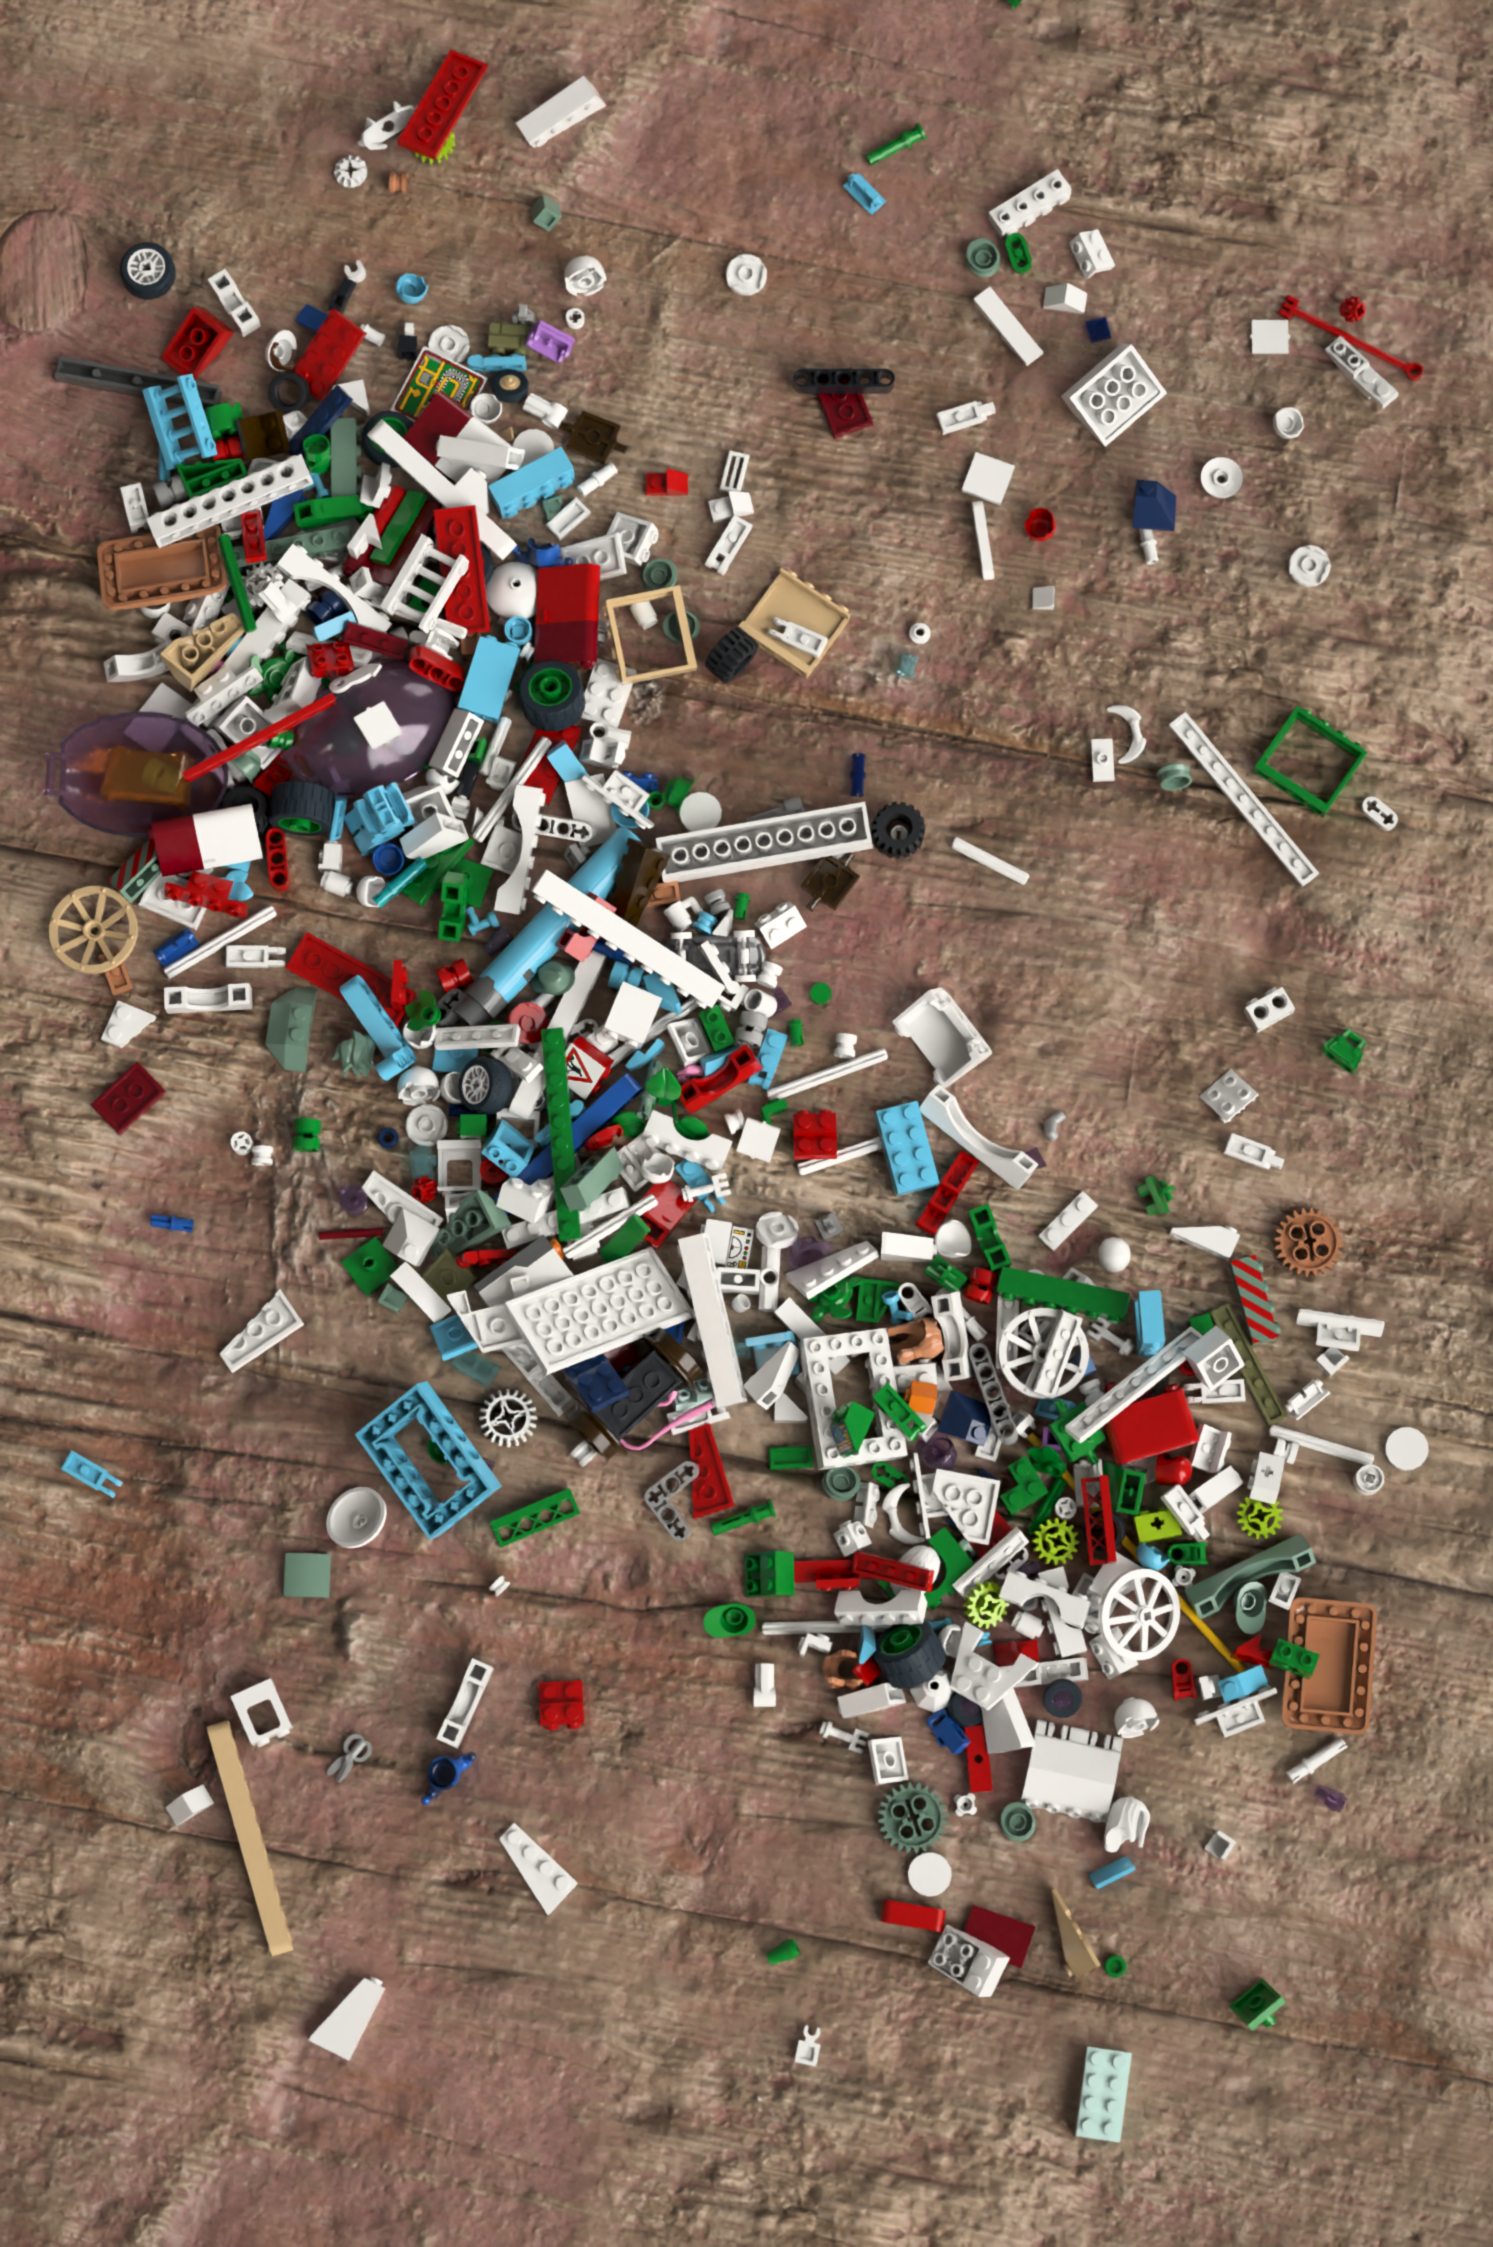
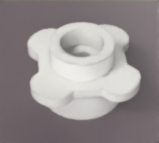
(1188, 1573)
(960, 1800)

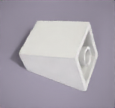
(631, 1015)

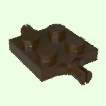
(593, 437)
(830, 881)

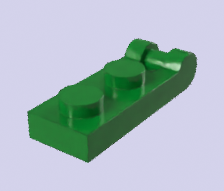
(898, 1412)

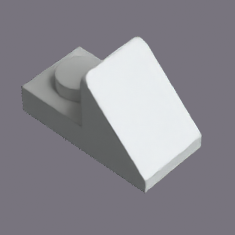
(735, 504)
(366, 534)
(1284, 1590)

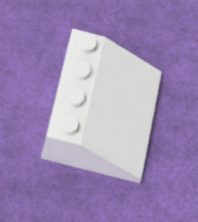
(1114, 393)

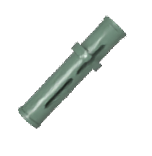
(647, 1100)

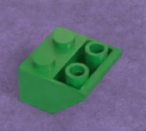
(1125, 1486)
(769, 1574)

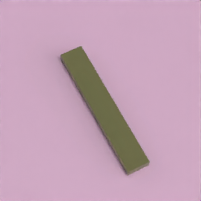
(1252, 1371)

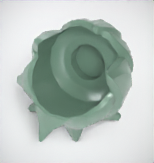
(356, 1054)

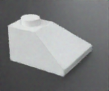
(426, 801)
(411, 1237)

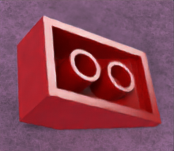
(196, 342)

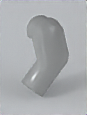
(1050, 1125)

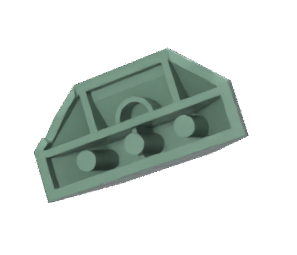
(291, 1028)

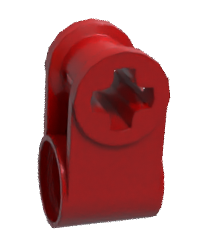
(1182, 1681)

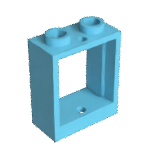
(514, 1156)

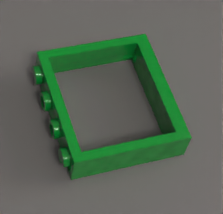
(1292, 789)

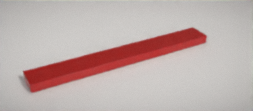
(259, 738)

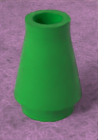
(784, 1951)

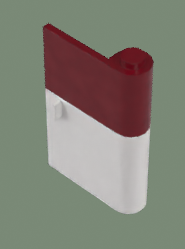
(450, 419)
(206, 840)

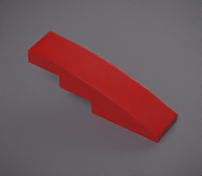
(947, 1193)

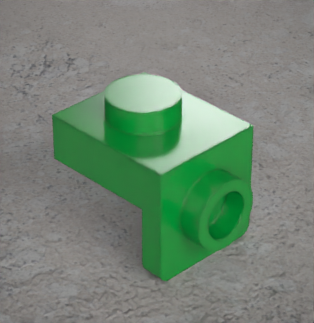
(773, 1108)

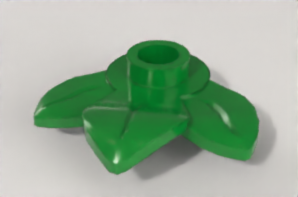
(421, 1011)
(1047, 1461)

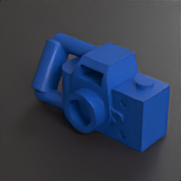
(948, 1732)

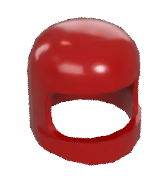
(1173, 1471)

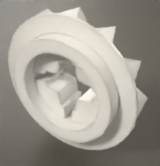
(358, 176)

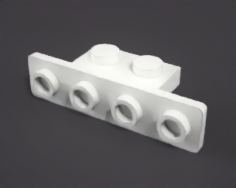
(204, 609)
(221, 691)
(624, 794)
(1339, 1330)
(929, 1504)
(1239, 1715)

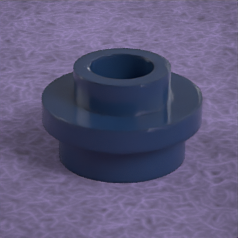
(388, 1131)

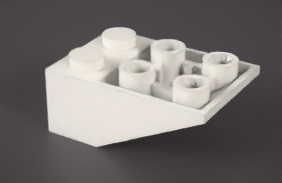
(968, 1961)

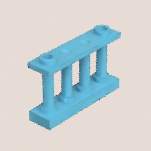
(164, 428)

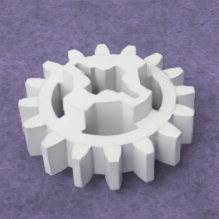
(257, 578)

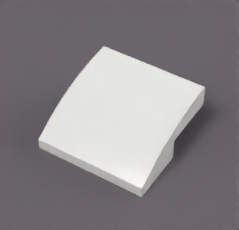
(632, 1158)

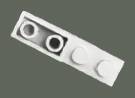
(1359, 372)

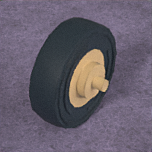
(509, 386)

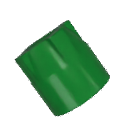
(658, 796)

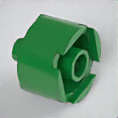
(223, 419)

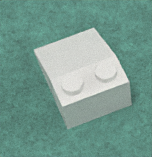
(243, 720)

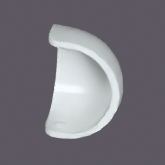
(953, 1239)

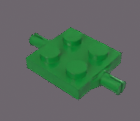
(1071, 1447)

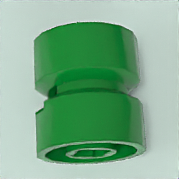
(317, 453)
(306, 1127)

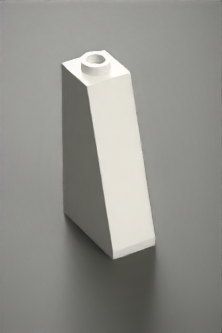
(480, 452)
(1006, 1726)
(347, 2023)

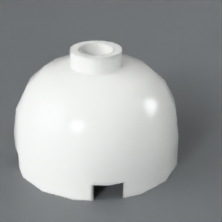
(584, 275)
(417, 1086)
(1135, 1716)

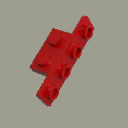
(207, 892)
(828, 1573)

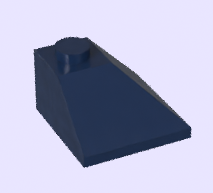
(1153, 506)
(965, 1419)

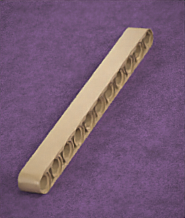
(250, 1838)

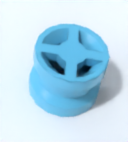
(705, 923)

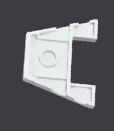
(490, 1326)
(981, 1679)

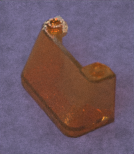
(146, 777)

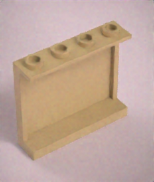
(800, 604)

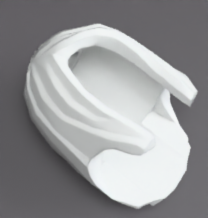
(919, 1556)
(1125, 1821)

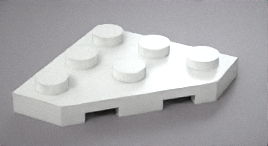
(968, 1502)

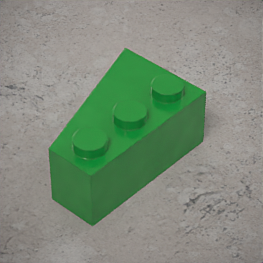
(202, 478)

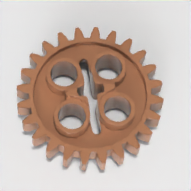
(1289, 1245)

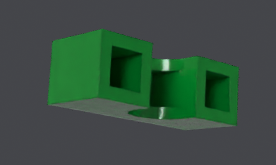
(454, 910)
(988, 1238)

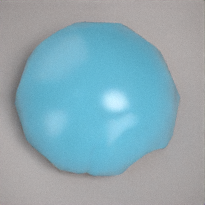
(411, 288)
(1151, 1557)

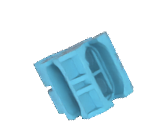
(378, 817)

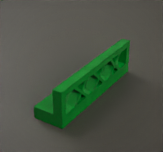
(531, 1510)

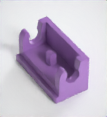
(549, 341)

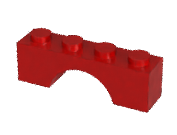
(738, 1067)

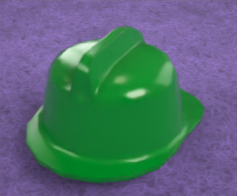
(677, 790)
(729, 1620)

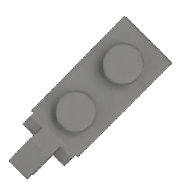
(523, 315)

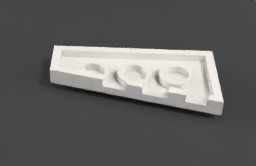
(392, 1199)

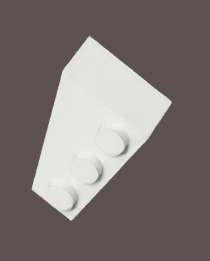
(297, 691)

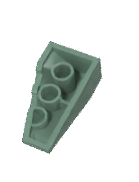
(471, 1224)

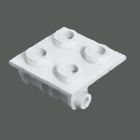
(1229, 1096)

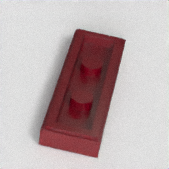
(375, 640)

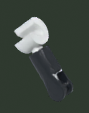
(347, 287)
(461, 803)

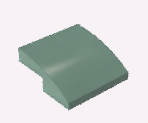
(306, 1575)

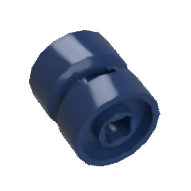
(325, 608)

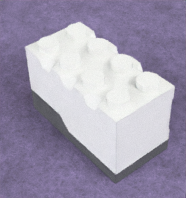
(540, 1260)

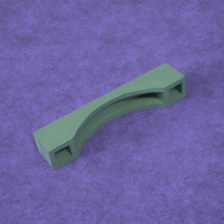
(1284, 1557)

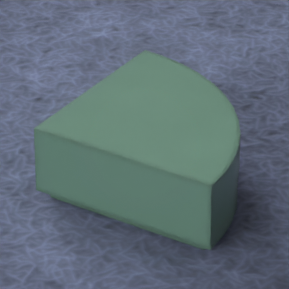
(552, 506)
(968, 1549)

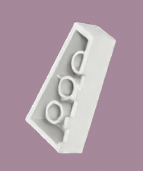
(561, 112)

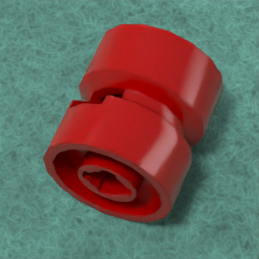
(229, 449)
(454, 976)
(492, 1174)
(984, 1279)

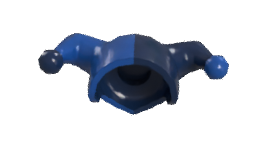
(541, 555)
(444, 1774)

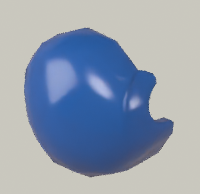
(388, 859)

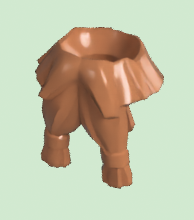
(922, 1332)
(831, 1673)

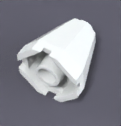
(934, 1699)

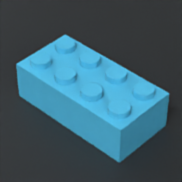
(532, 483)
(906, 1148)

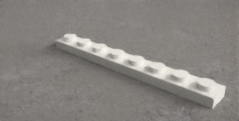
(1131, 1387)

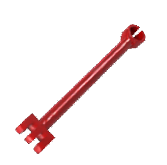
(1293, 310)

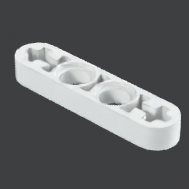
(982, 540)

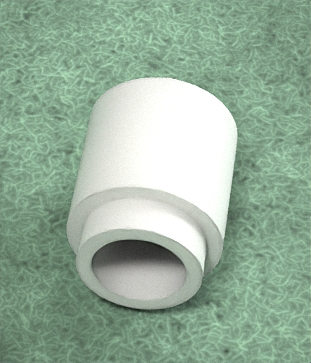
(644, 614)
(336, 883)
(1027, 1624)

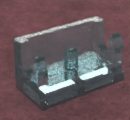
(476, 1368)

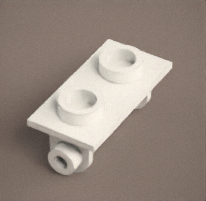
(1301, 1404)
(868, 1495)

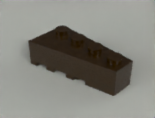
(637, 879)

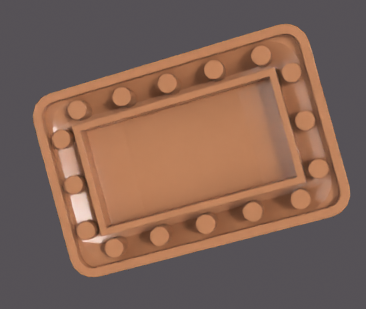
(143, 575)
(1341, 1685)

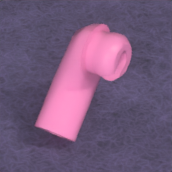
(690, 1070)

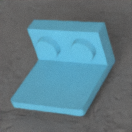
(768, 1345)

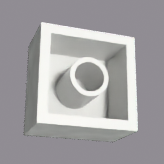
(1213, 1358)

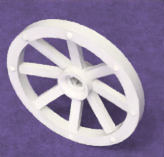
(1005, 1365)
(1137, 1614)

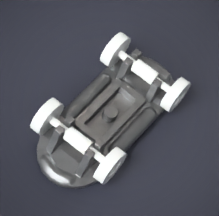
(739, 951)

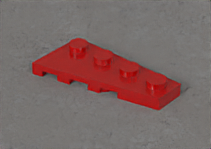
(711, 1487)

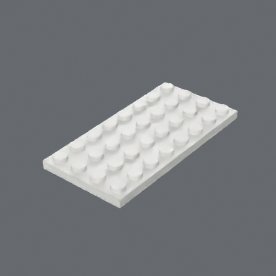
(598, 1310)

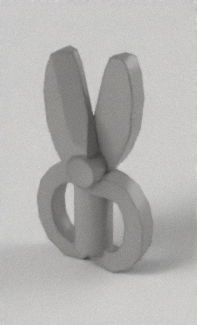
(346, 1762)

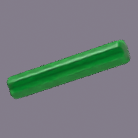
(1048, 1505)

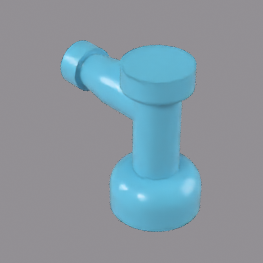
(321, 491)
(477, 925)
(898, 1316)

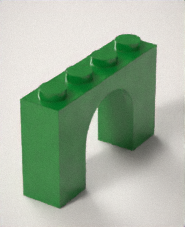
(955, 1563)

